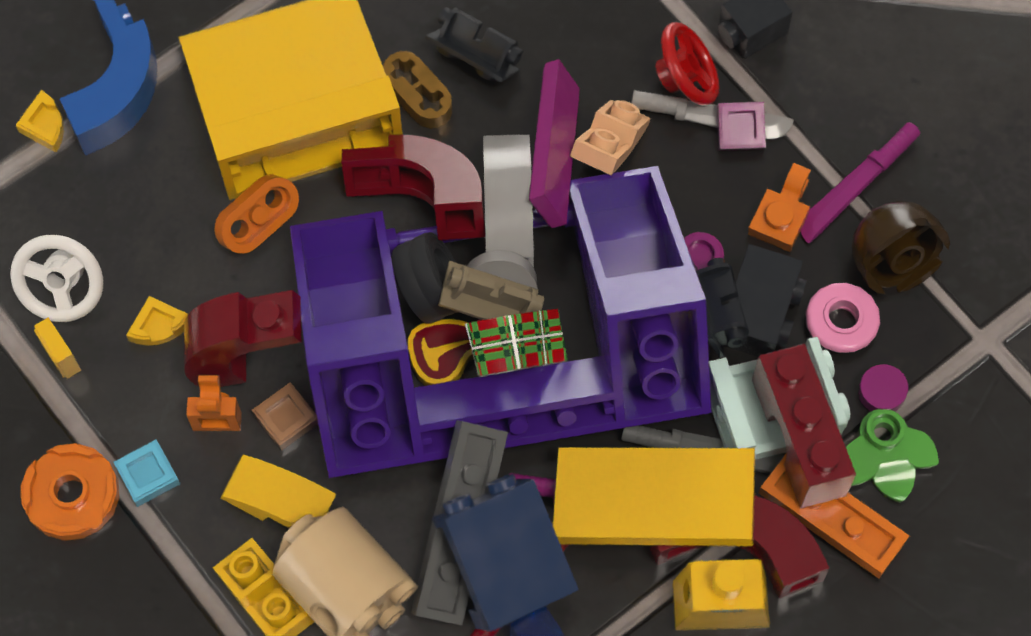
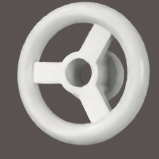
(68, 261)

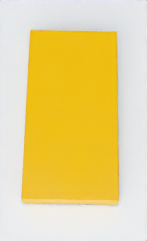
(655, 496)

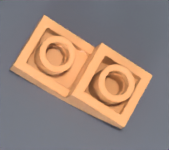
(611, 136)

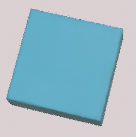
(146, 473)

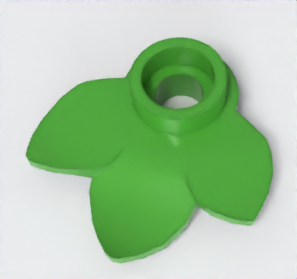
(892, 461)

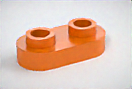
(256, 217)

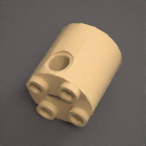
(341, 575)

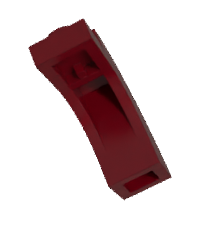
(423, 170)
(232, 325)
(782, 545)

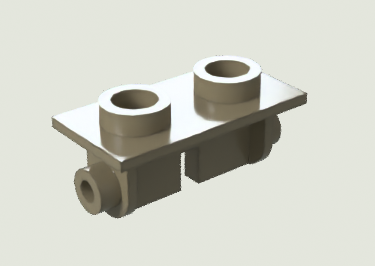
(485, 294)

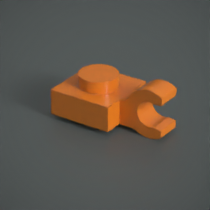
(782, 215)
(213, 408)

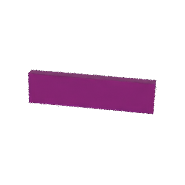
(554, 144)

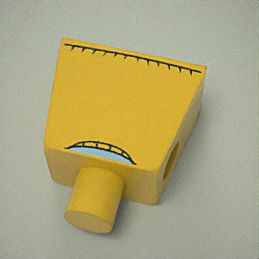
(721, 595)

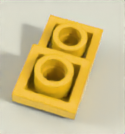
(275, 492)
(250, 580)

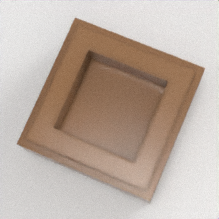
(285, 416)

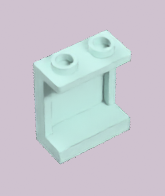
(740, 413)

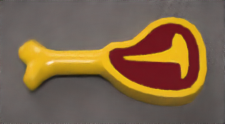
(439, 351)

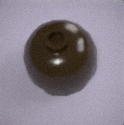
(898, 246)

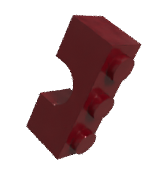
(814, 447)

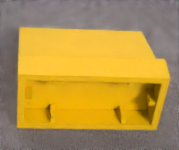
(290, 91)

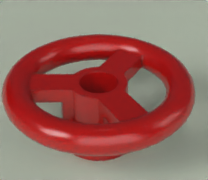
(681, 67)

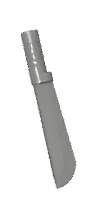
(687, 110)

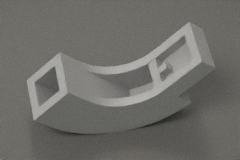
(507, 194)

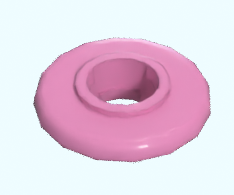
(848, 298)

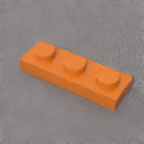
(841, 522)

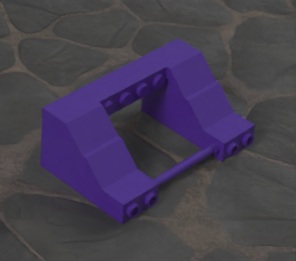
(642, 309)

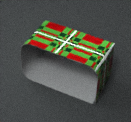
(517, 342)

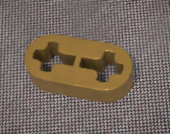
(424, 83)

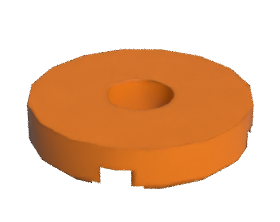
(74, 518)

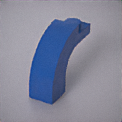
(123, 93)

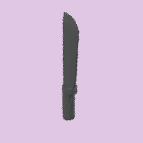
(677, 439)

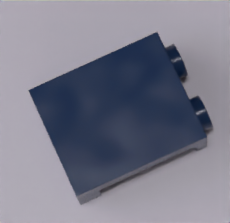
(506, 551)

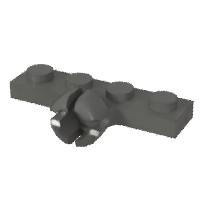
(470, 466)

